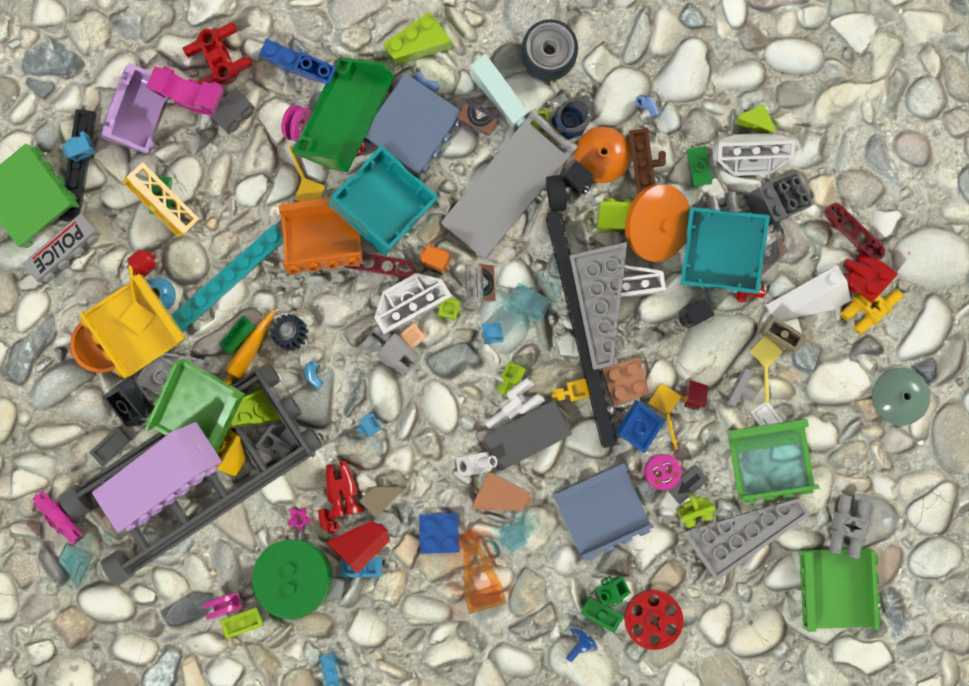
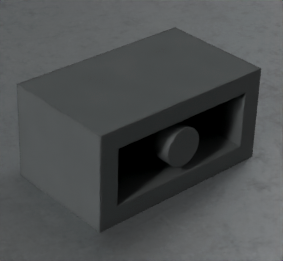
(233, 111)

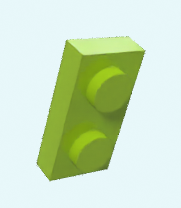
(242, 622)

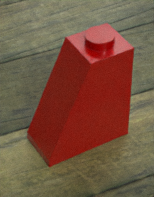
(360, 544)

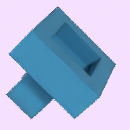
(369, 425)

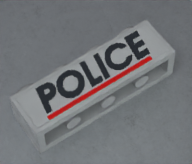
(62, 249)

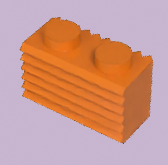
(435, 258)

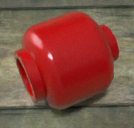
(142, 262)

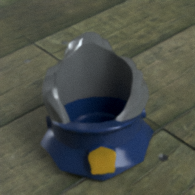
(573, 116)

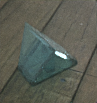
(75, 562)

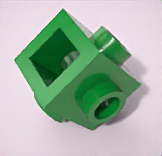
(612, 590)

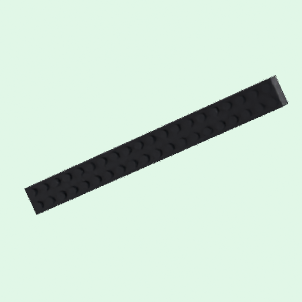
(596, 392)

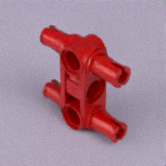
(217, 54)

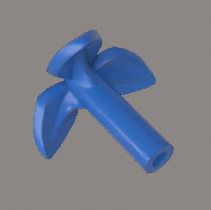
(584, 644)

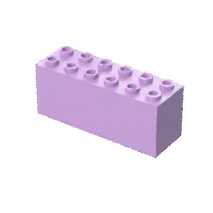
(157, 478)

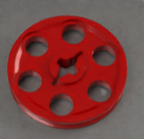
(650, 628)

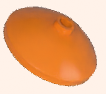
(603, 167)
(87, 352)

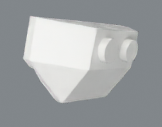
(755, 153)
(409, 301)

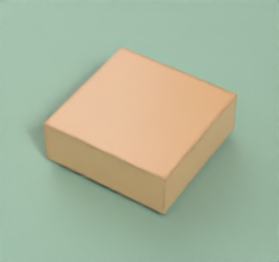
(412, 336)

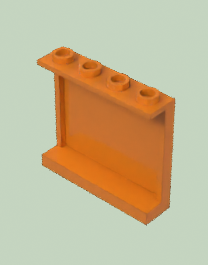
(317, 238)

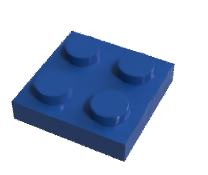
(639, 426)
(438, 533)

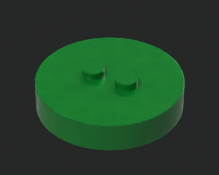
(292, 578)

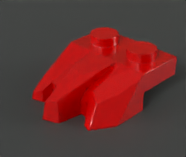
(868, 276)

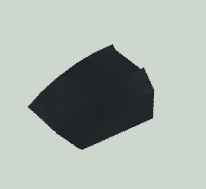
(128, 403)

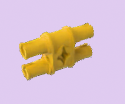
(872, 315)

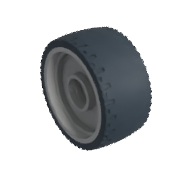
(553, 36)

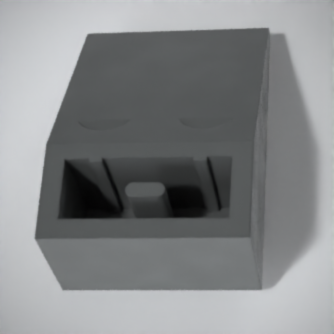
(779, 198)

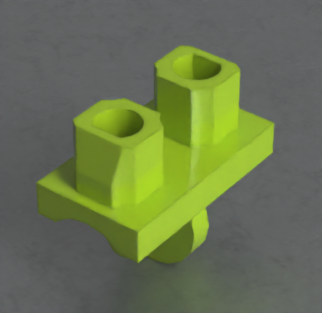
(694, 508)

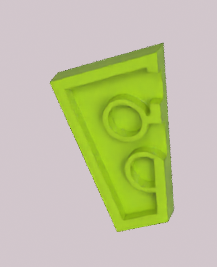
(254, 410)

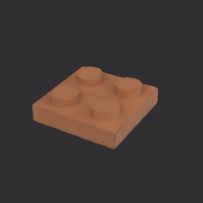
(625, 381)

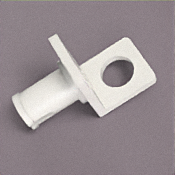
(476, 464)

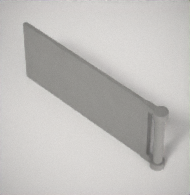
(507, 186)

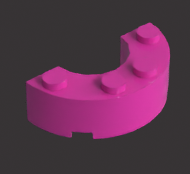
(187, 94)

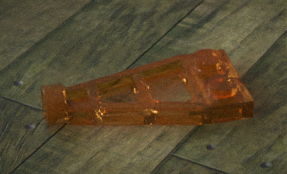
(483, 598)

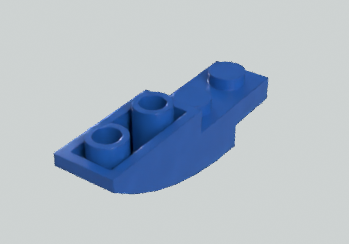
(297, 63)

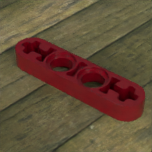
(857, 229)
(377, 266)

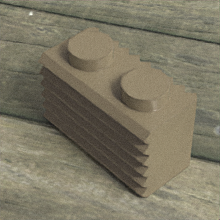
(782, 334)

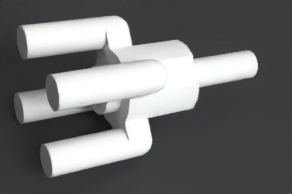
(516, 403)

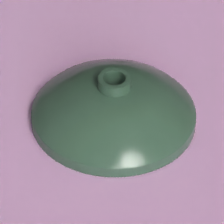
(889, 396)

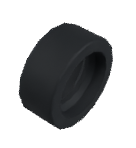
(556, 193)

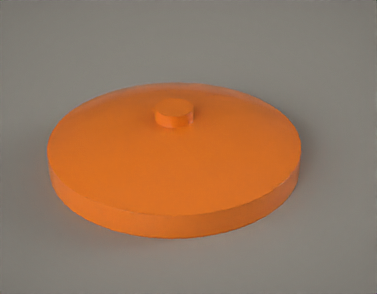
(657, 222)

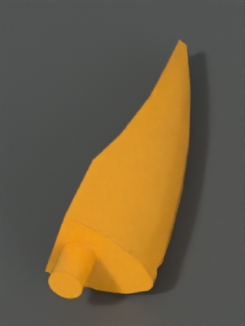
(245, 354)

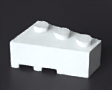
(642, 282)

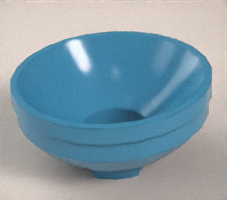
(166, 289)

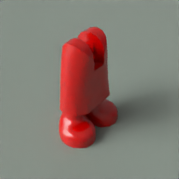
(340, 488)

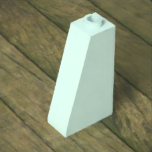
(498, 91)

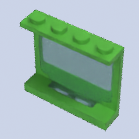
(771, 460)

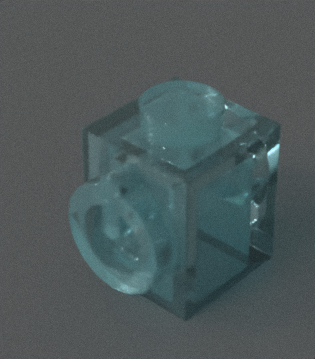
(512, 535)

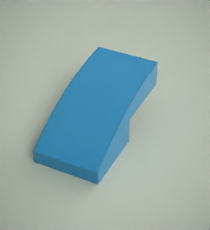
(372, 569)

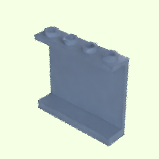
(413, 124)
(602, 511)

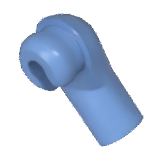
(432, 85)

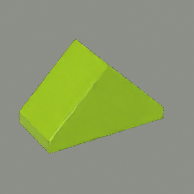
(756, 120)

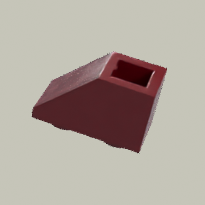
(694, 395)

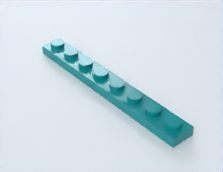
(228, 278)

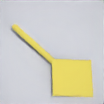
(766, 354)

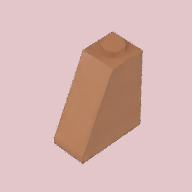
(501, 495)

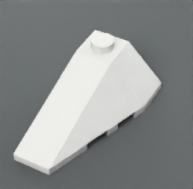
(815, 296)

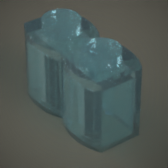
(529, 302)

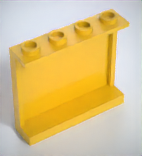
(120, 343)

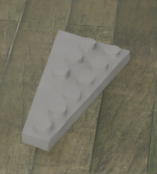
(599, 291)
(737, 538)

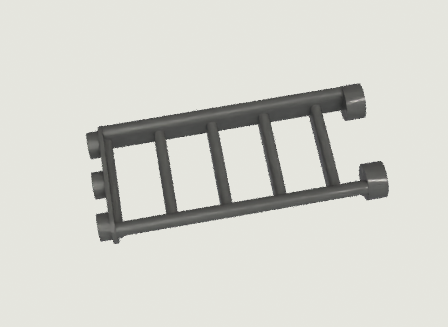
(117, 565)

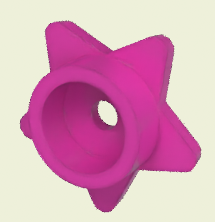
(294, 518)

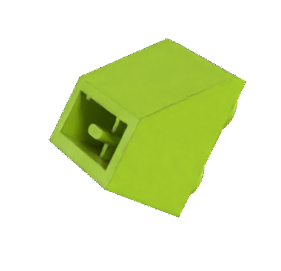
(612, 215)

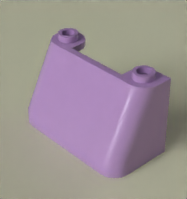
(133, 111)

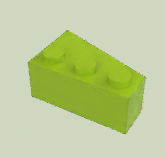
(417, 40)

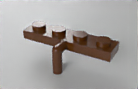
(642, 159)

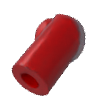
(742, 296)
(326, 523)

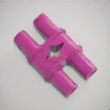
(57, 518)

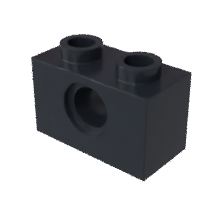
(578, 179)
(695, 314)

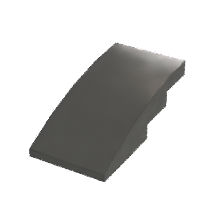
(528, 435)

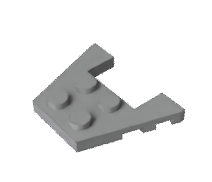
(157, 372)

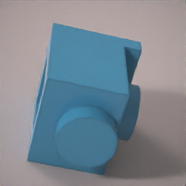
(79, 147)
(492, 332)

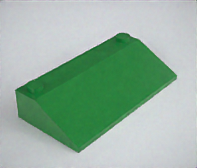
(343, 113)

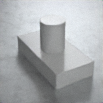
(740, 389)

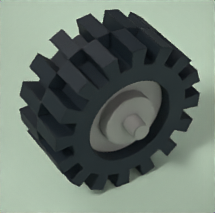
(289, 332)

